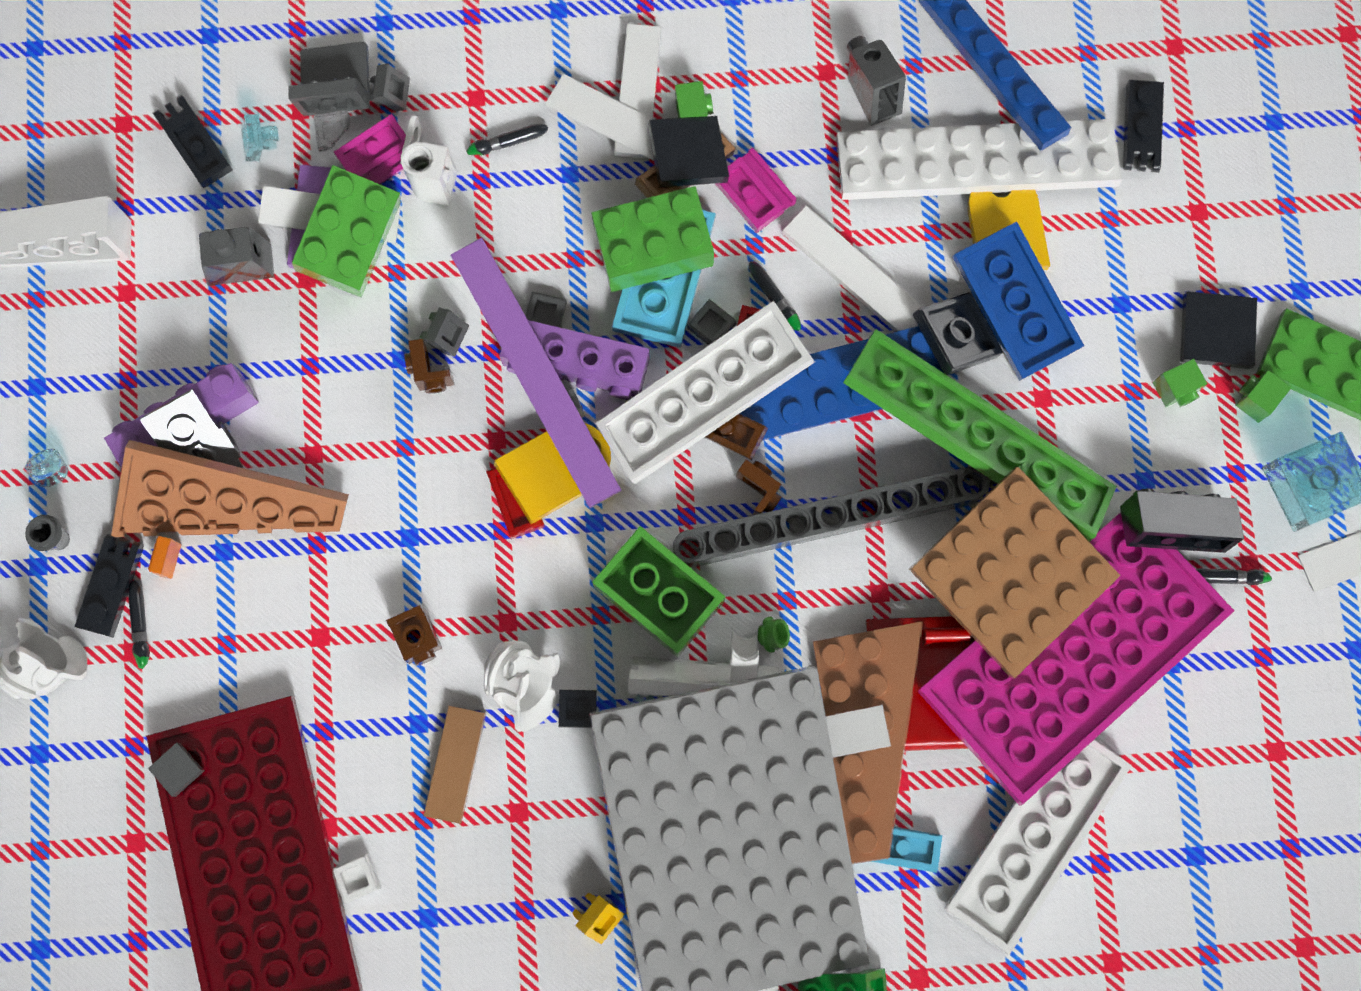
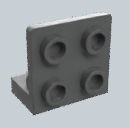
(332, 79)

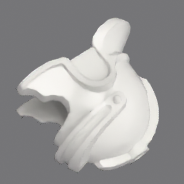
(39, 662)
(521, 682)

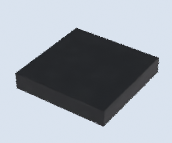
(688, 151)
(1219, 330)
(957, 333)

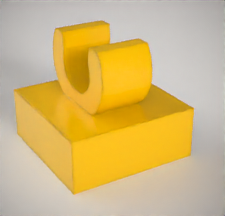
(598, 919)

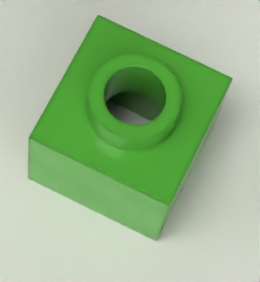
(692, 101)
(1180, 384)
(1262, 395)

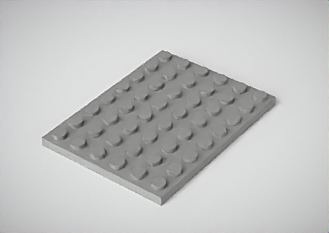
(731, 836)

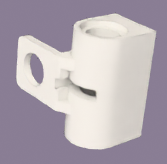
(427, 167)

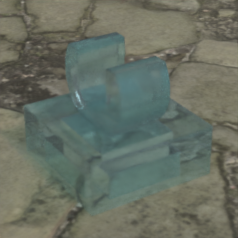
(257, 138)

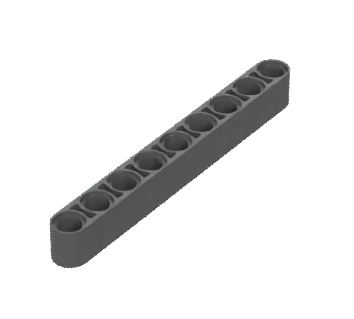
(845, 505)

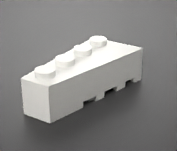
(65, 233)

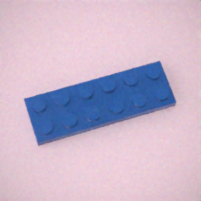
(818, 391)

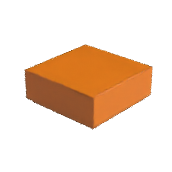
(164, 557)

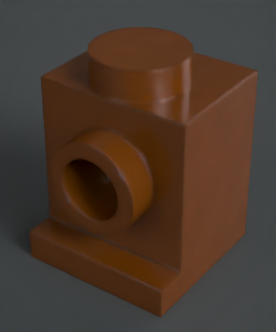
(410, 620)

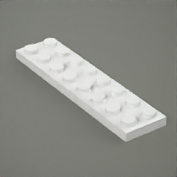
(974, 160)

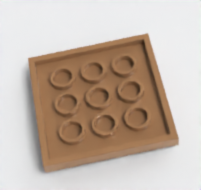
(1014, 572)

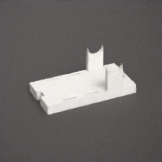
(676, 677)

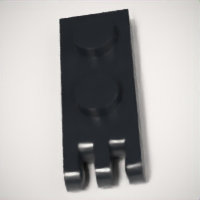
(1143, 124)
(193, 143)
(109, 586)

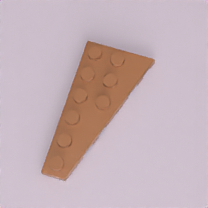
(206, 497)
(862, 674)

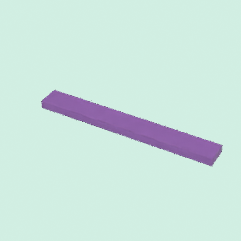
(536, 373)

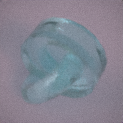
(44, 465)

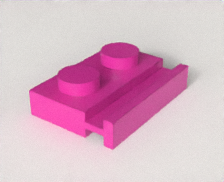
(375, 152)
(756, 191)

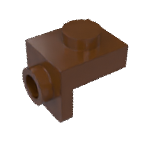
(418, 364)
(759, 479)

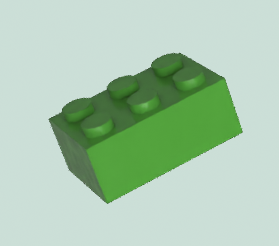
(346, 231)
(653, 238)
(658, 591)

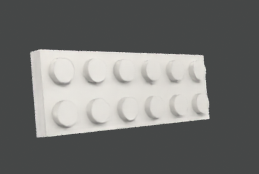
(704, 392)
(1035, 847)

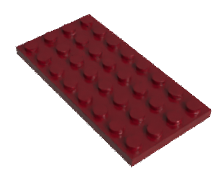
(256, 856)

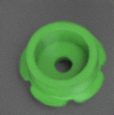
(773, 634)

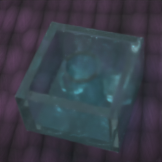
(1316, 481)

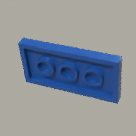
(1018, 301)

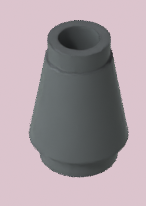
(46, 534)

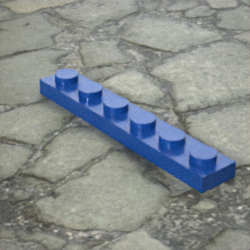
(999, 70)

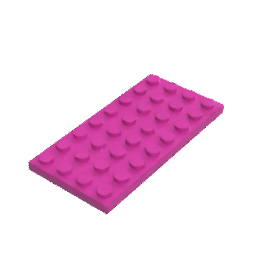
(1087, 675)

